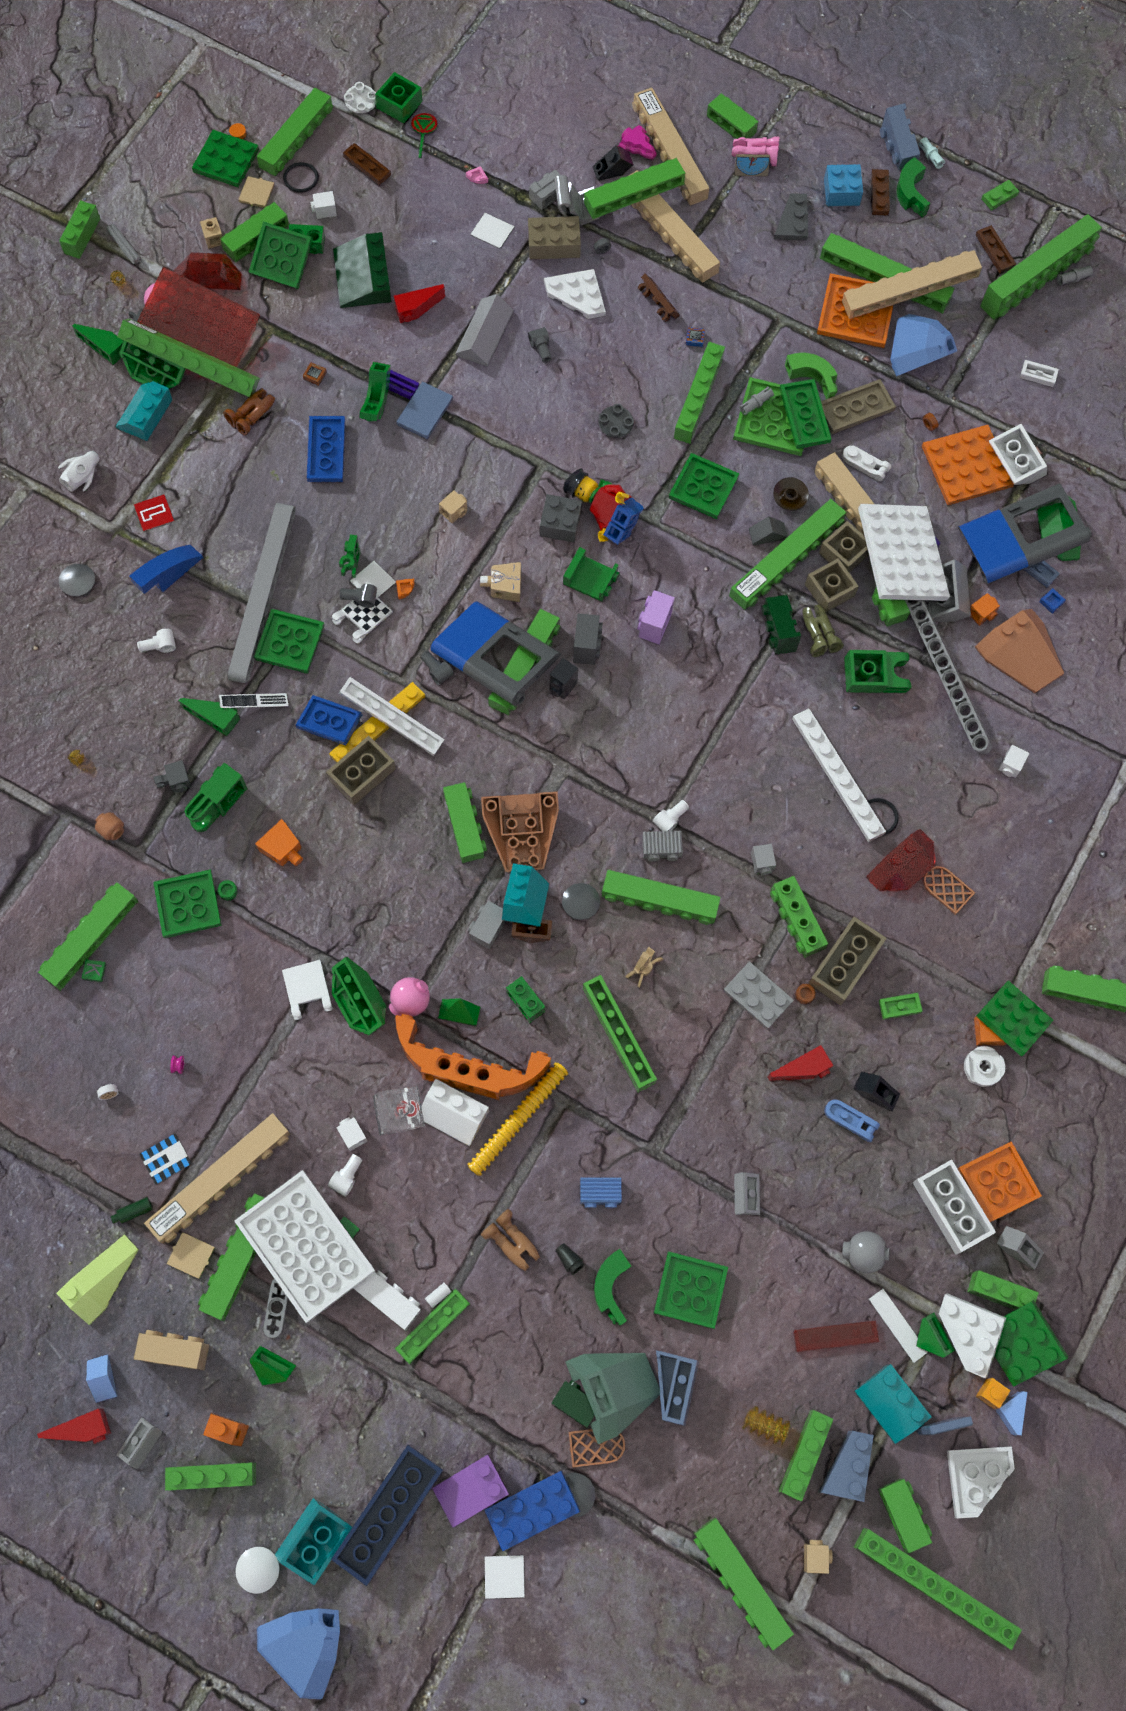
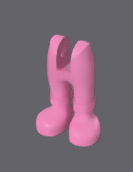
(757, 146)

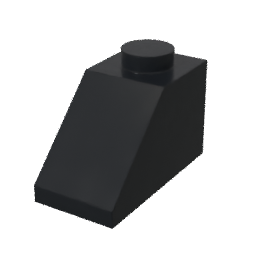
(876, 1090)

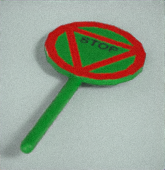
(423, 124)

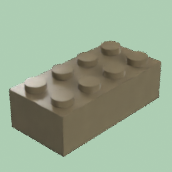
(847, 961)

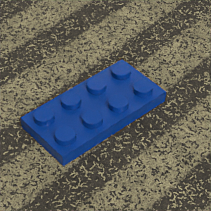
(326, 449)
(532, 1510)

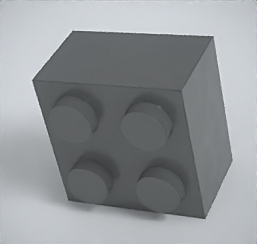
(560, 518)
(587, 639)

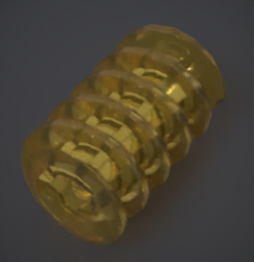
(766, 1425)

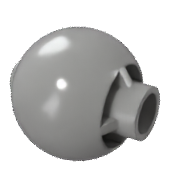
(866, 1252)

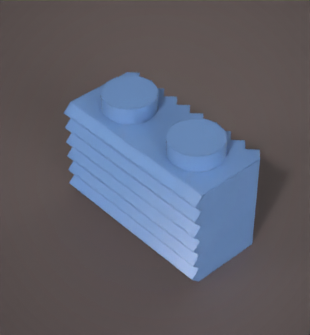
(600, 1191)

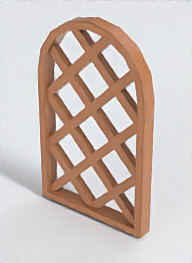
(952, 884)
(595, 1454)

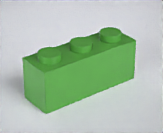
(731, 117)
(79, 229)
(1000, 1290)
(905, 1515)

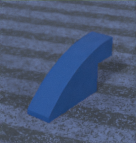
(165, 568)

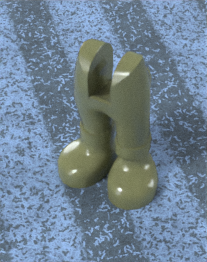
(820, 646)

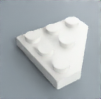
(578, 292)
(972, 1332)
(977, 1477)

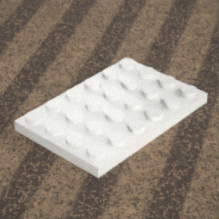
(903, 552)
(304, 1246)

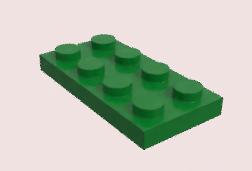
(805, 413)

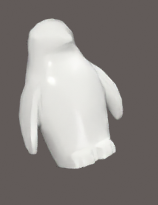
(79, 471)

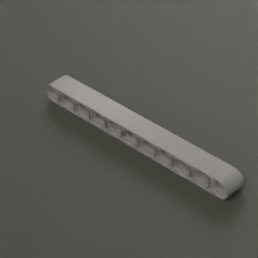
(261, 593)
(948, 671)

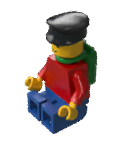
(610, 505)

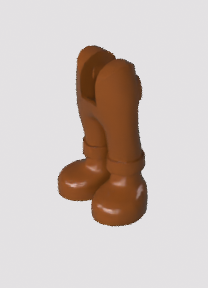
(258, 403)

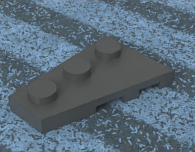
(794, 219)

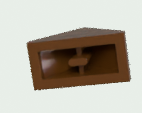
(532, 933)

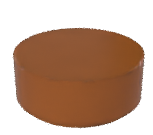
(930, 421)
(805, 993)

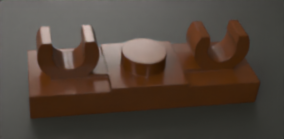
(658, 297)

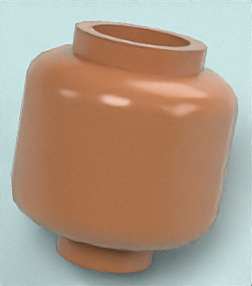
(109, 826)

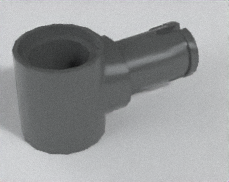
(540, 339)
(363, 596)
(438, 670)

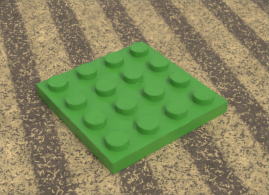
(769, 423)

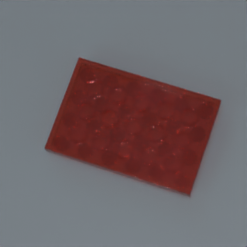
(198, 317)

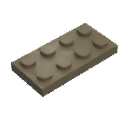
(857, 406)

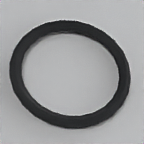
(300, 164)
(894, 811)

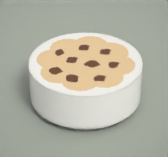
(107, 1092)

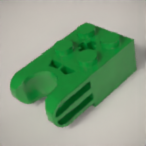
(874, 671)
(215, 797)

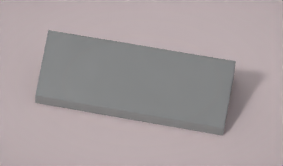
(485, 330)

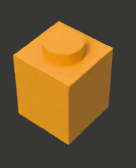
(993, 1393)

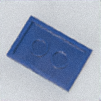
(329, 720)

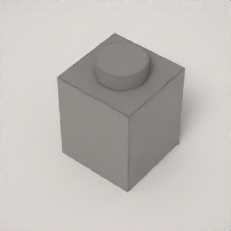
(763, 859)

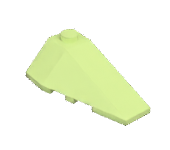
(95, 1284)

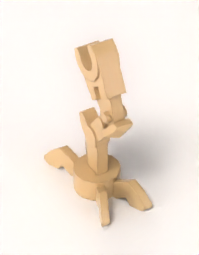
(644, 965)

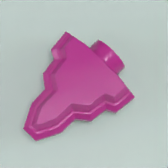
(637, 142)

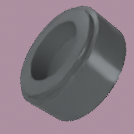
(602, 246)

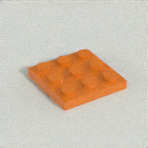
(1000, 1181)

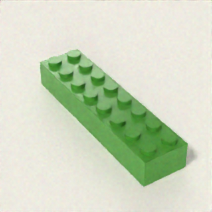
(1041, 267)

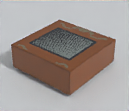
(314, 373)

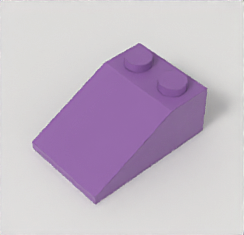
(470, 1491)

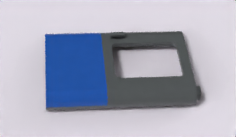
(1001, 546)
(474, 635)

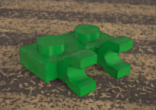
(352, 556)

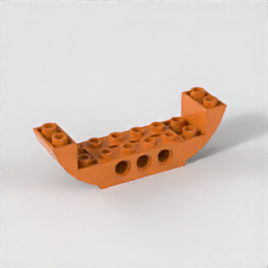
(499, 1081)

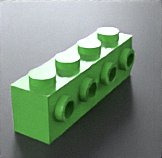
(799, 917)

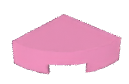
(477, 176)

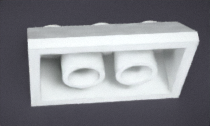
(1019, 456)
(453, 1112)

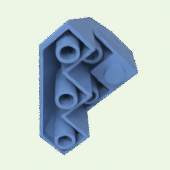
(919, 342)
(302, 1649)

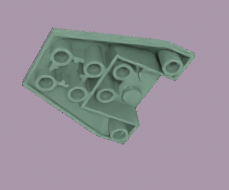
(616, 1387)

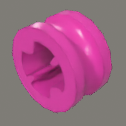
(177, 1064)

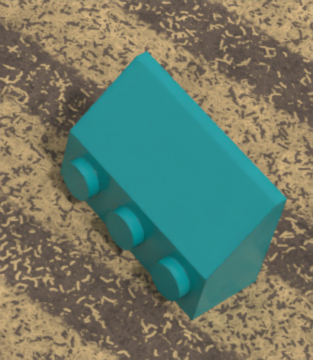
(145, 410)
(525, 896)
(892, 1403)
(313, 1541)

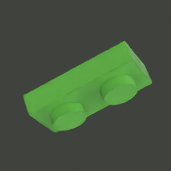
(1000, 195)
(900, 1006)

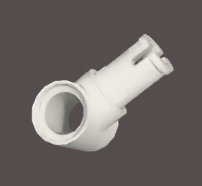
(162, 641)
(668, 819)
(342, 1180)

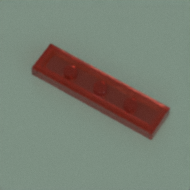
(835, 1336)

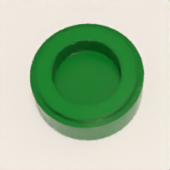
(227, 890)

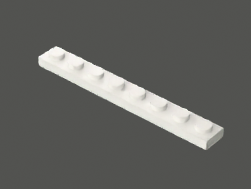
(839, 775)

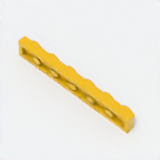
(375, 728)

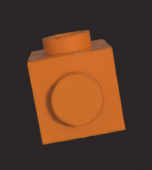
(984, 609)

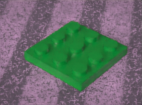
(225, 158)
(280, 255)
(703, 486)
(289, 641)
(187, 903)
(1014, 1018)
(691, 1290)
(1027, 1344)

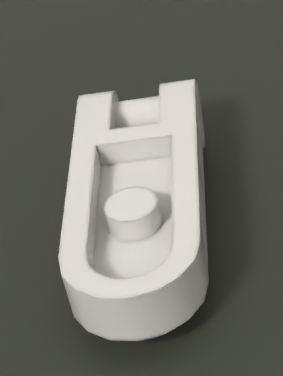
(865, 462)

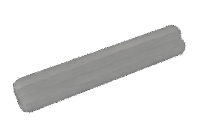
(124, 244)

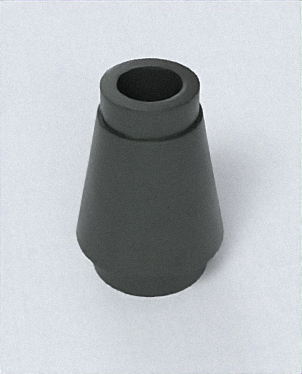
(571, 1261)

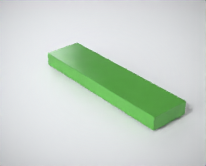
(432, 1326)

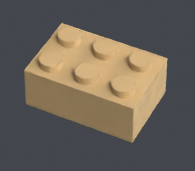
(171, 1350)

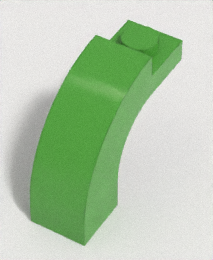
(813, 367)

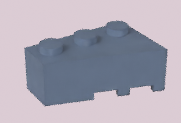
(898, 136)
(676, 1386)
(850, 1468)

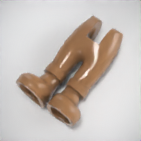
(521, 1240)

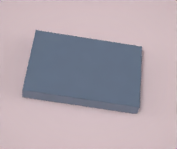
(424, 410)
(945, 1425)

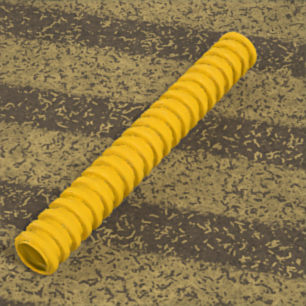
(517, 1119)

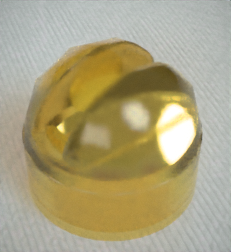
(120, 275)
(76, 758)

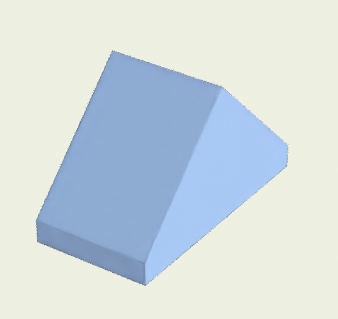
(101, 1379)
(1013, 1412)

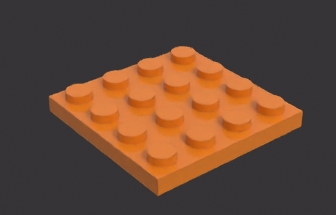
(835, 323)
(966, 465)

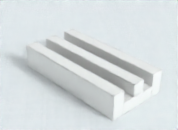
(1038, 376)

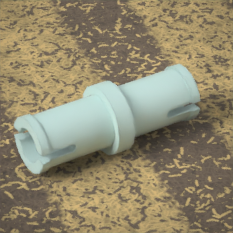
(931, 153)

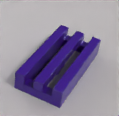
(402, 382)

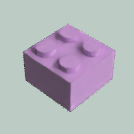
(655, 616)

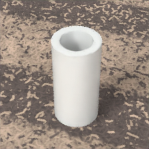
(438, 1295)

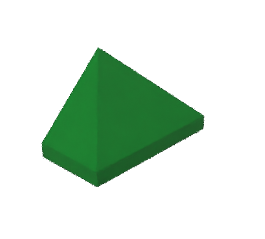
(459, 1011)
(933, 1337)
(271, 1367)

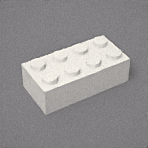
(954, 1207)

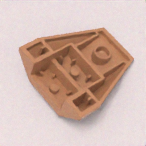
(1022, 651)

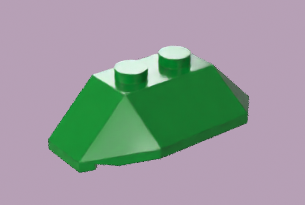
(148, 367)
(1053, 519)
(357, 997)

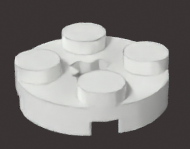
(976, 1074)

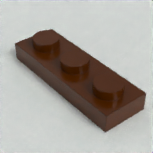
(366, 164)
(880, 192)
(995, 249)

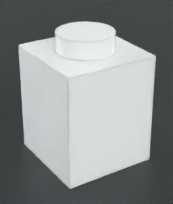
(324, 205)
(1013, 761)
(351, 1133)

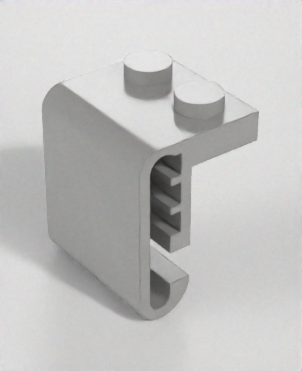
(571, 201)

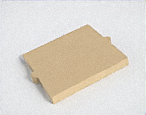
(256, 192)
(190, 1255)

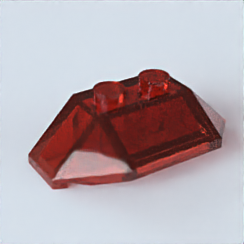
(210, 271)
(904, 864)

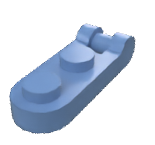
(851, 1119)

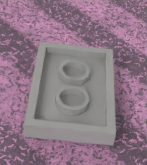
(758, 995)

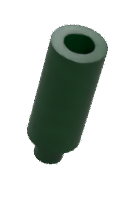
(132, 1211)

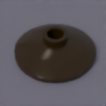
(792, 487)

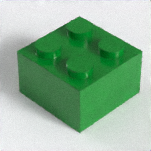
(398, 97)

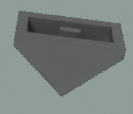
(767, 531)

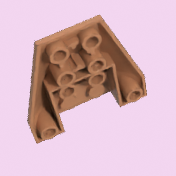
(521, 827)

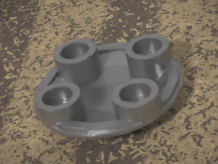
(77, 580)

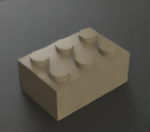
(554, 237)
(361, 770)

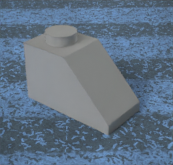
(1020, 1247)

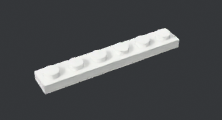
(391, 716)

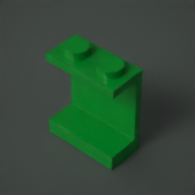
(590, 576)

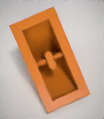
(985, 1035)

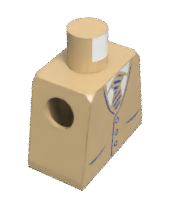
(504, 581)

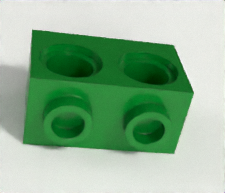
(314, 231)
(525, 999)

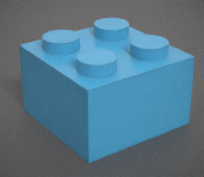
(843, 185)

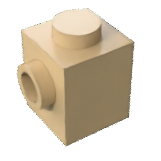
(211, 232)
(453, 506)
(817, 1557)

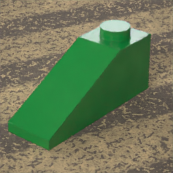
(101, 341)
(212, 714)

